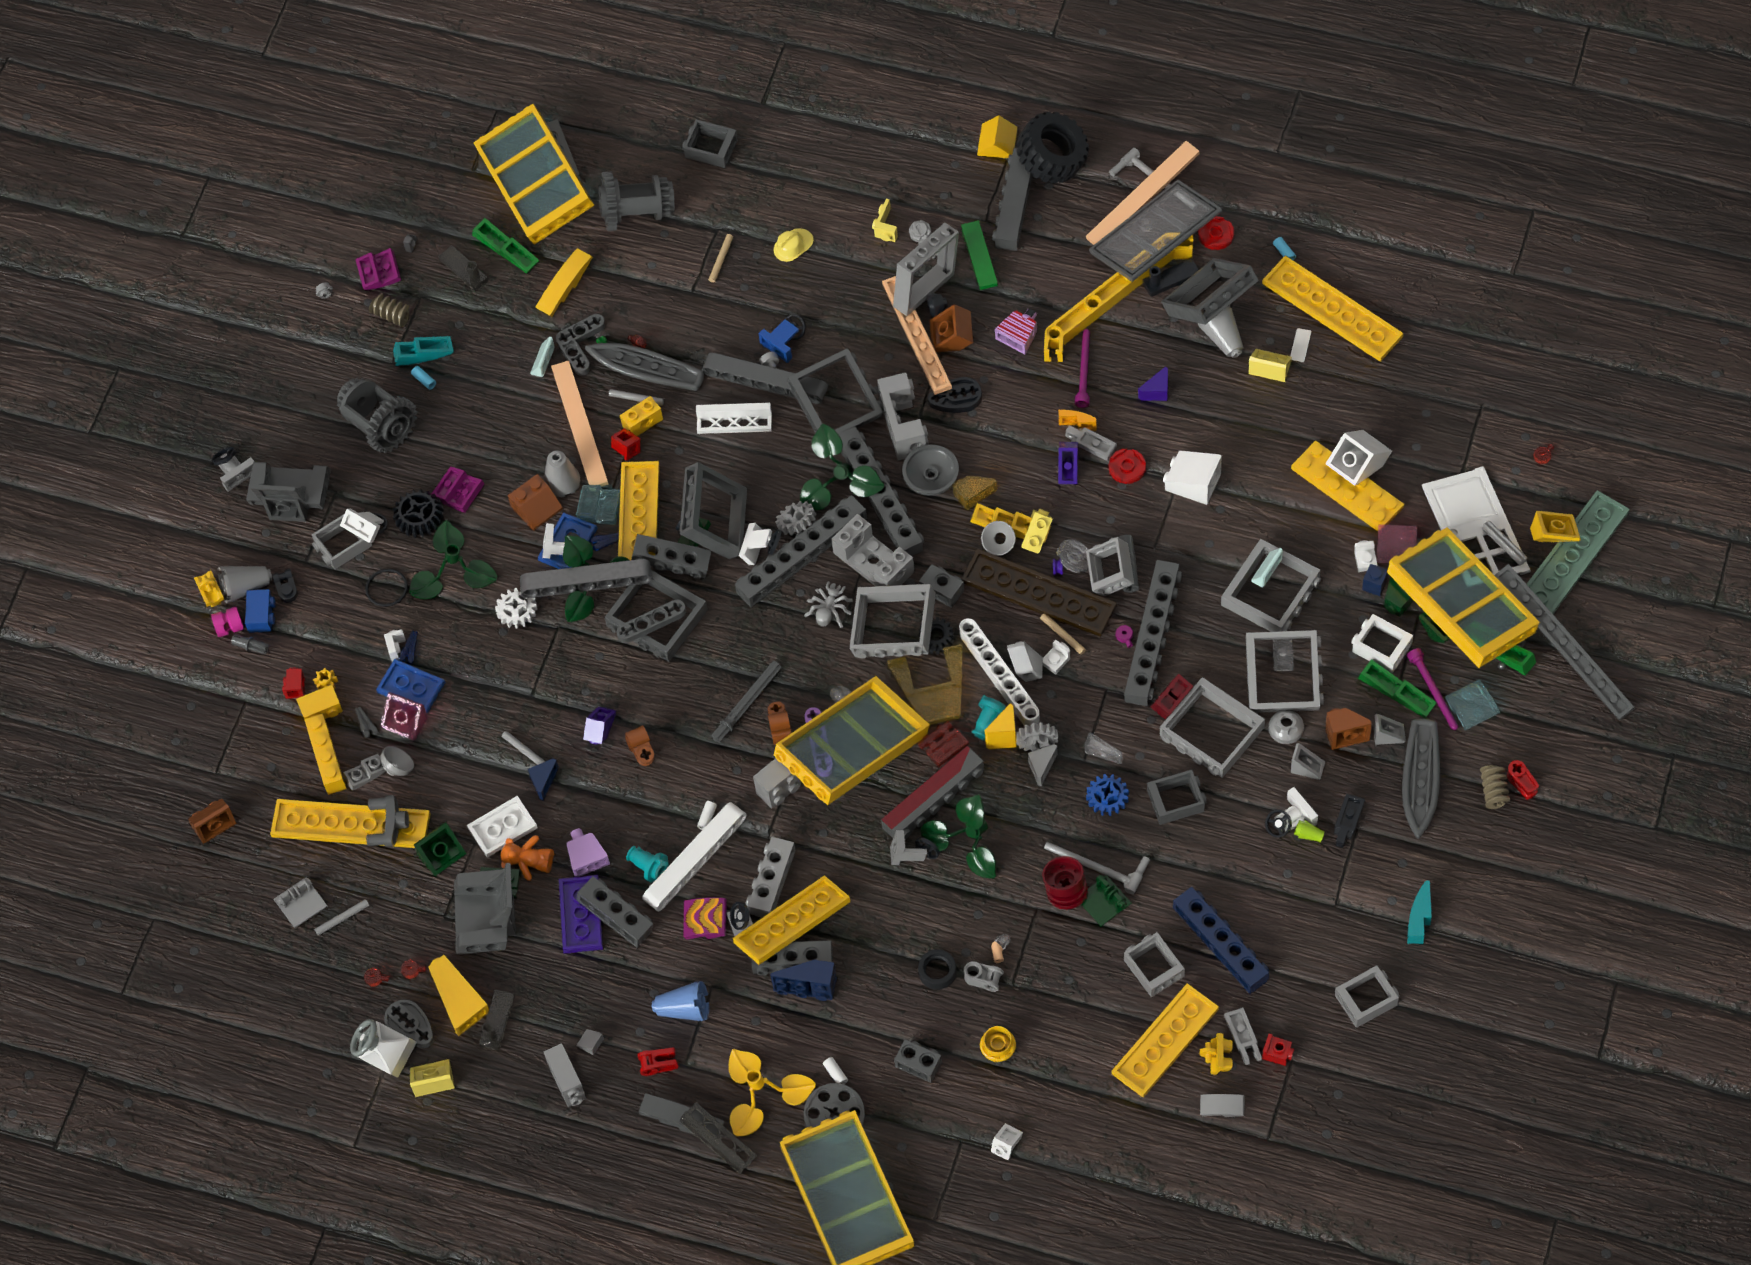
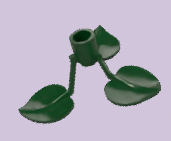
(864, 479)
(450, 541)
(575, 554)
(970, 811)

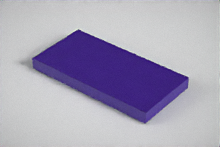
(579, 926)

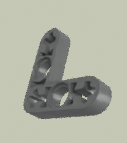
(572, 343)

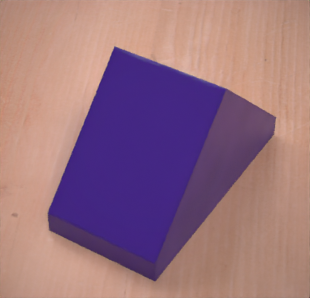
(1155, 388)

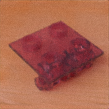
(1394, 541)

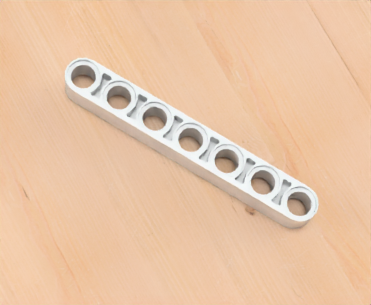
(998, 665)
(694, 856)

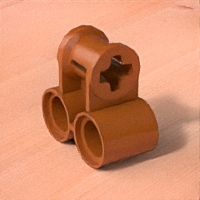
(778, 721)
(639, 743)

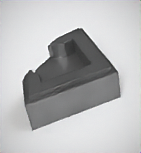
(409, 242)

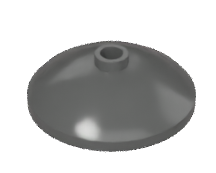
(930, 461)

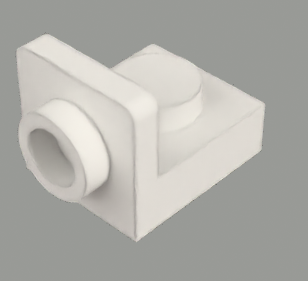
(1364, 555)
(392, 640)
(1056, 657)
(1005, 1141)

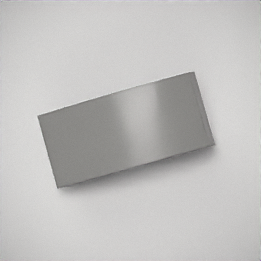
(364, 773)
(1222, 1104)

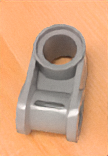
(984, 976)

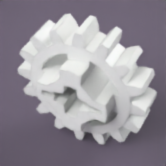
(518, 609)

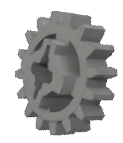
(795, 518)
(1036, 736)

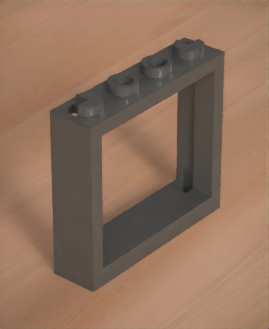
(1241, 279)
(859, 374)
(691, 510)
(674, 591)

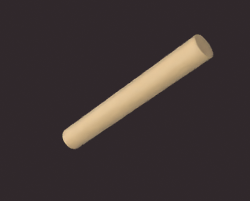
(720, 259)
(1063, 634)

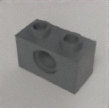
(946, 594)

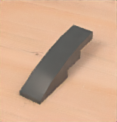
(671, 1112)

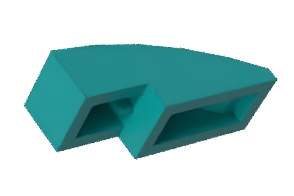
(422, 350)
(1420, 915)

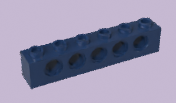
(1249, 979)

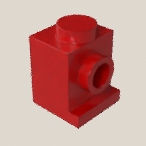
(625, 444)
(294, 683)
(1280, 1057)

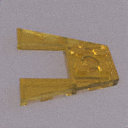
(935, 702)

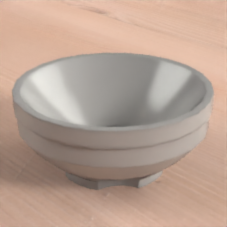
(988, 538)
(1284, 734)
(396, 761)

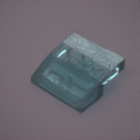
(598, 504)
(1472, 704)

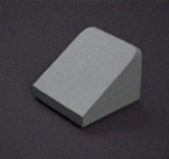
(590, 1041)

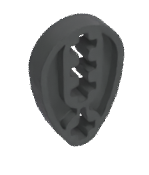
(414, 1015)

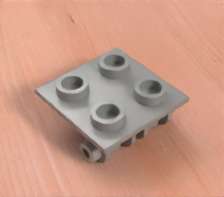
(300, 902)

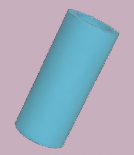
(1283, 248)
(423, 377)

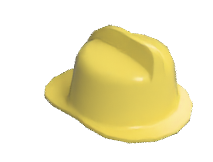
(792, 244)

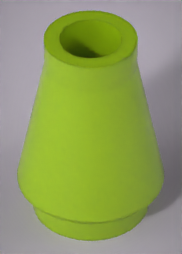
(1307, 831)

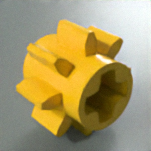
(325, 678)

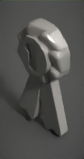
(920, 231)

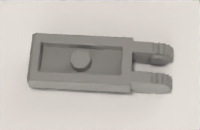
(1242, 1034)

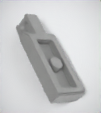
(1091, 442)

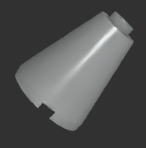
(1224, 333)
(561, 474)
(236, 580)

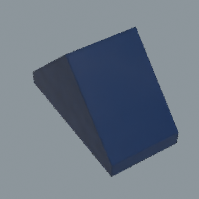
(543, 776)

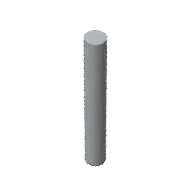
(633, 396)
(522, 748)
(341, 917)

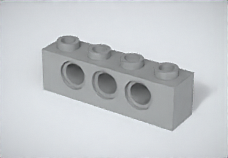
(785, 852)

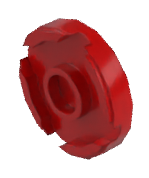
(1216, 234)
(1127, 466)

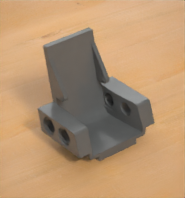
(288, 491)
(484, 910)

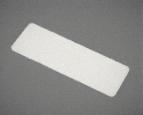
(1300, 345)

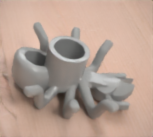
(826, 610)

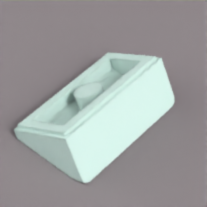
(543, 358)
(1267, 567)

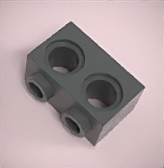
(915, 1064)

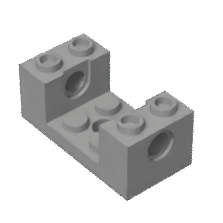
(895, 395)
(857, 546)

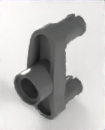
(394, 821)

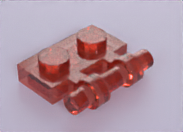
(945, 748)

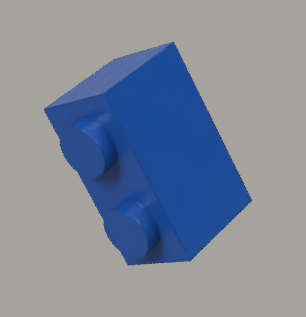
(259, 611)

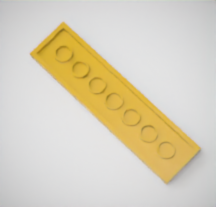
(1332, 308)
(341, 822)

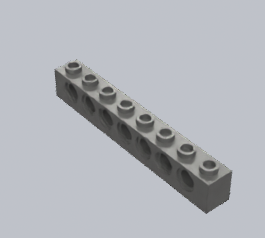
(914, 542)
(797, 559)
(1163, 572)

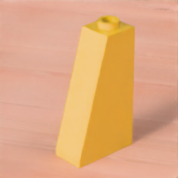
(458, 996)

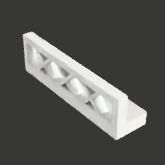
(734, 414)

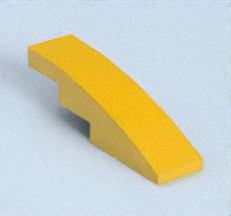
(564, 280)
(1019, 522)

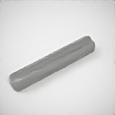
(1513, 551)

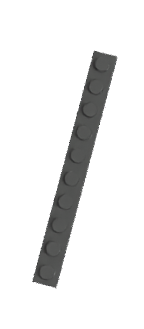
(1567, 645)

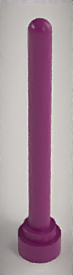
(1082, 398)
(1416, 657)

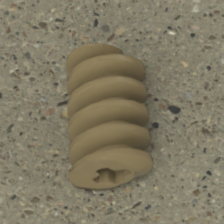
(389, 310)
(1494, 786)

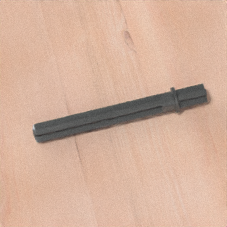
(741, 707)

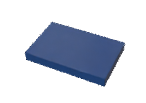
(565, 525)
(411, 684)

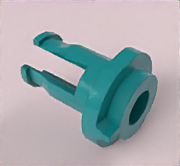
(990, 710)
(651, 864)

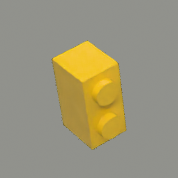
(320, 702)

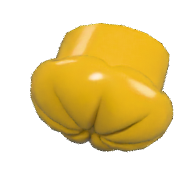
(997, 1044)

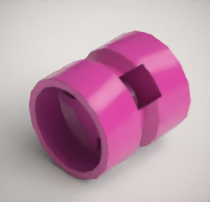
(227, 622)

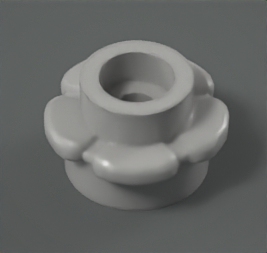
(324, 290)

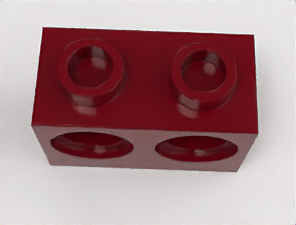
(1171, 696)

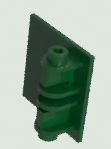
(1105, 900)

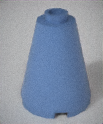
(683, 1003)

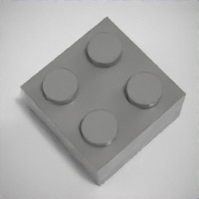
(775, 783)

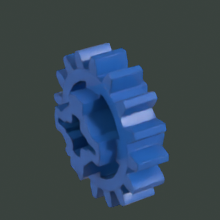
(1114, 799)

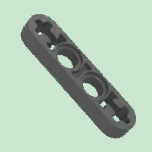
(649, 618)

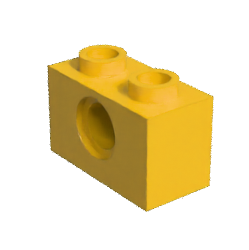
(641, 416)

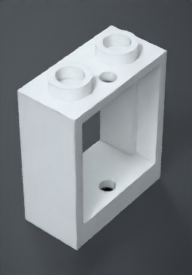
(1389, 663)

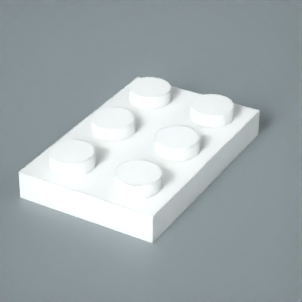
(503, 822)

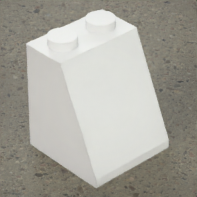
(1358, 456)
(1193, 475)

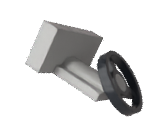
(234, 470)
(900, 853)
(739, 918)

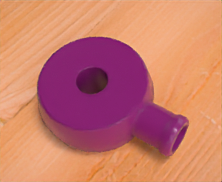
(1124, 629)

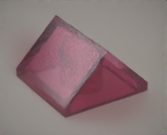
(403, 716)

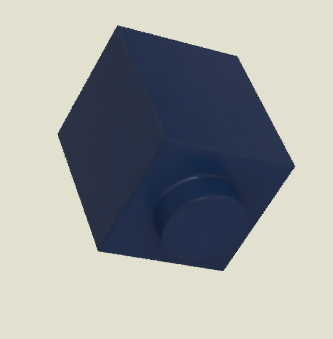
(1375, 580)

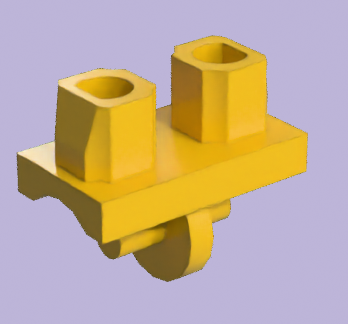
(209, 589)
(1214, 1054)

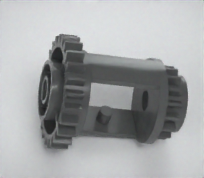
(634, 199)
(388, 423)

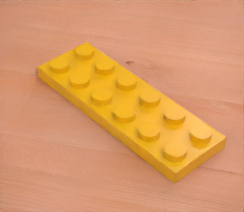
(1364, 500)
(638, 504)
(791, 920)
(1165, 1040)

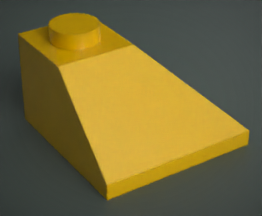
(1554, 527)

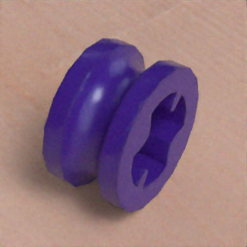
(1057, 567)

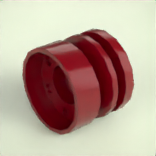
(1065, 882)

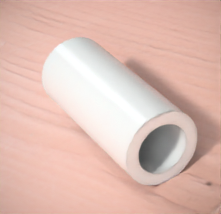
(707, 814)
(835, 1071)

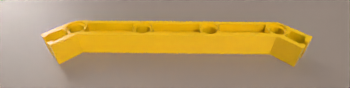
(1103, 298)

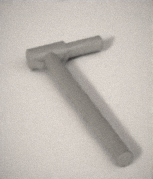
(1130, 159)
(1130, 882)

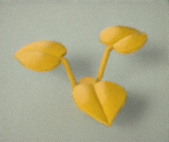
(746, 1068)

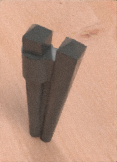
(365, 723)

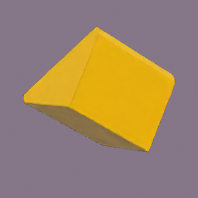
(997, 138)
(1002, 730)

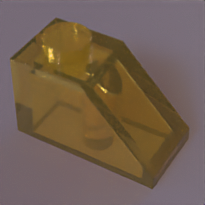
(973, 490)

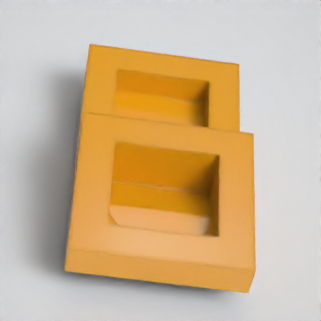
(1071, 417)

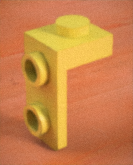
(882, 230)
(1037, 530)

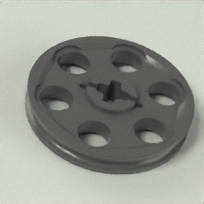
(832, 1104)

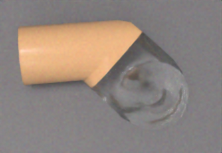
(998, 946)

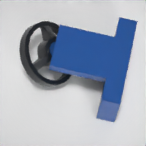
(781, 335)

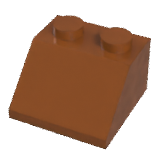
(951, 329)
(534, 502)
(1346, 728)
(212, 820)

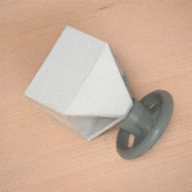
(382, 1046)

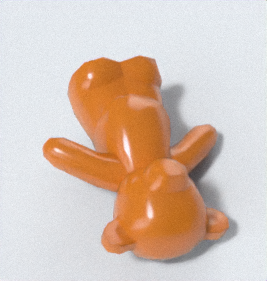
(526, 856)

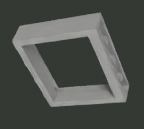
(909, 295)
(892, 594)
(1230, 602)
(1251, 672)
(1226, 702)

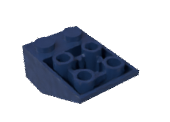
(808, 979)

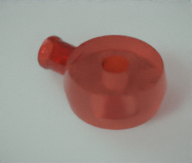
(637, 341)
(1545, 451)
(415, 969)
(379, 977)

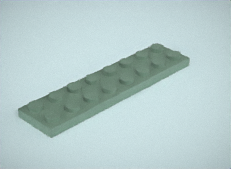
(1571, 559)

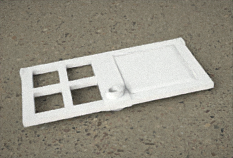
(1467, 503)

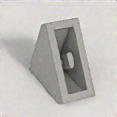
(1388, 730)
(1041, 762)
(1306, 763)

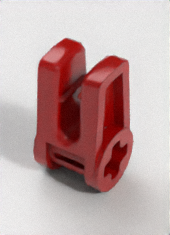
(1522, 781)
(655, 1065)

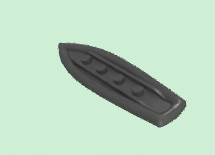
(647, 365)
(1421, 775)

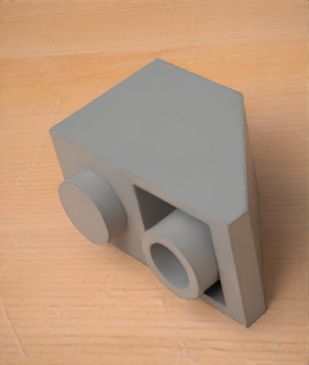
(1026, 661)

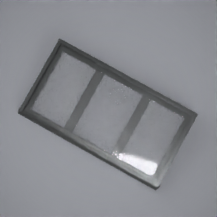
(1155, 230)

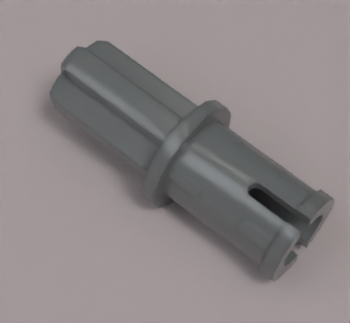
(249, 644)

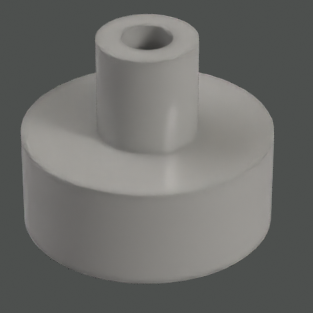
(769, 359)

